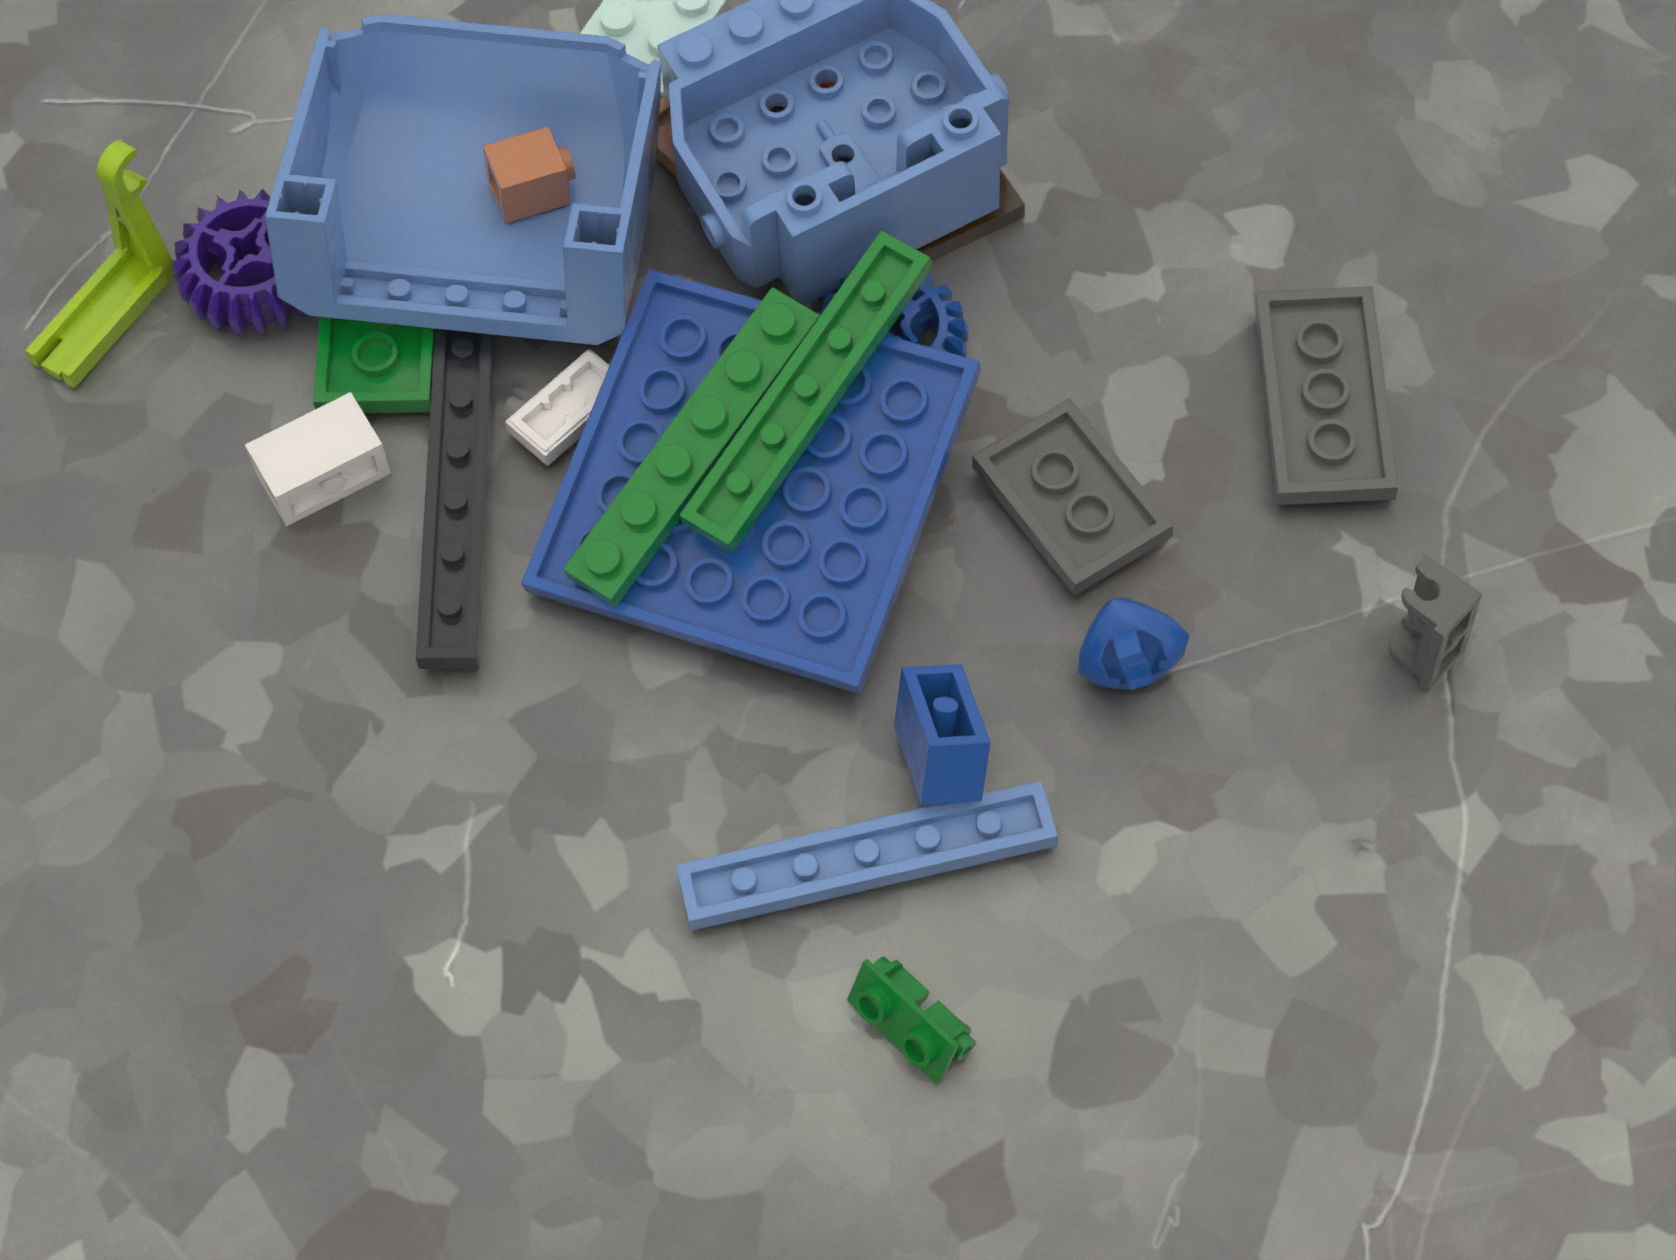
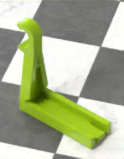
(118, 288)

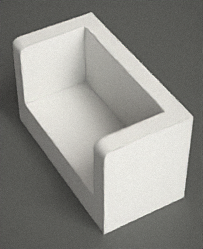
(318, 458)

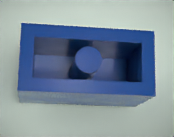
(941, 734)

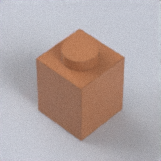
(528, 174)

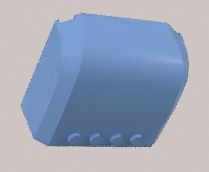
(390, 196)

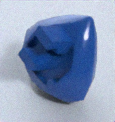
(1130, 645)

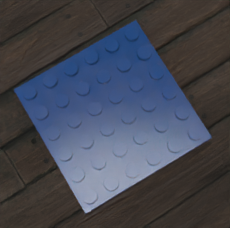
(833, 541)

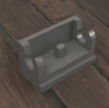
(1441, 616)

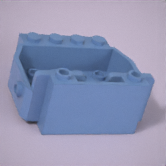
(904, 107)

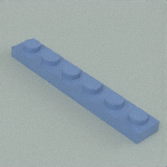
(866, 855)

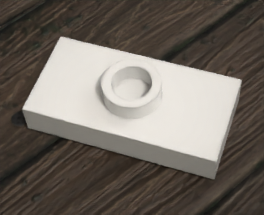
(560, 410)

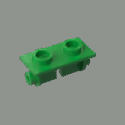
(890, 1000)

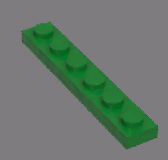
(806, 391)
(689, 449)

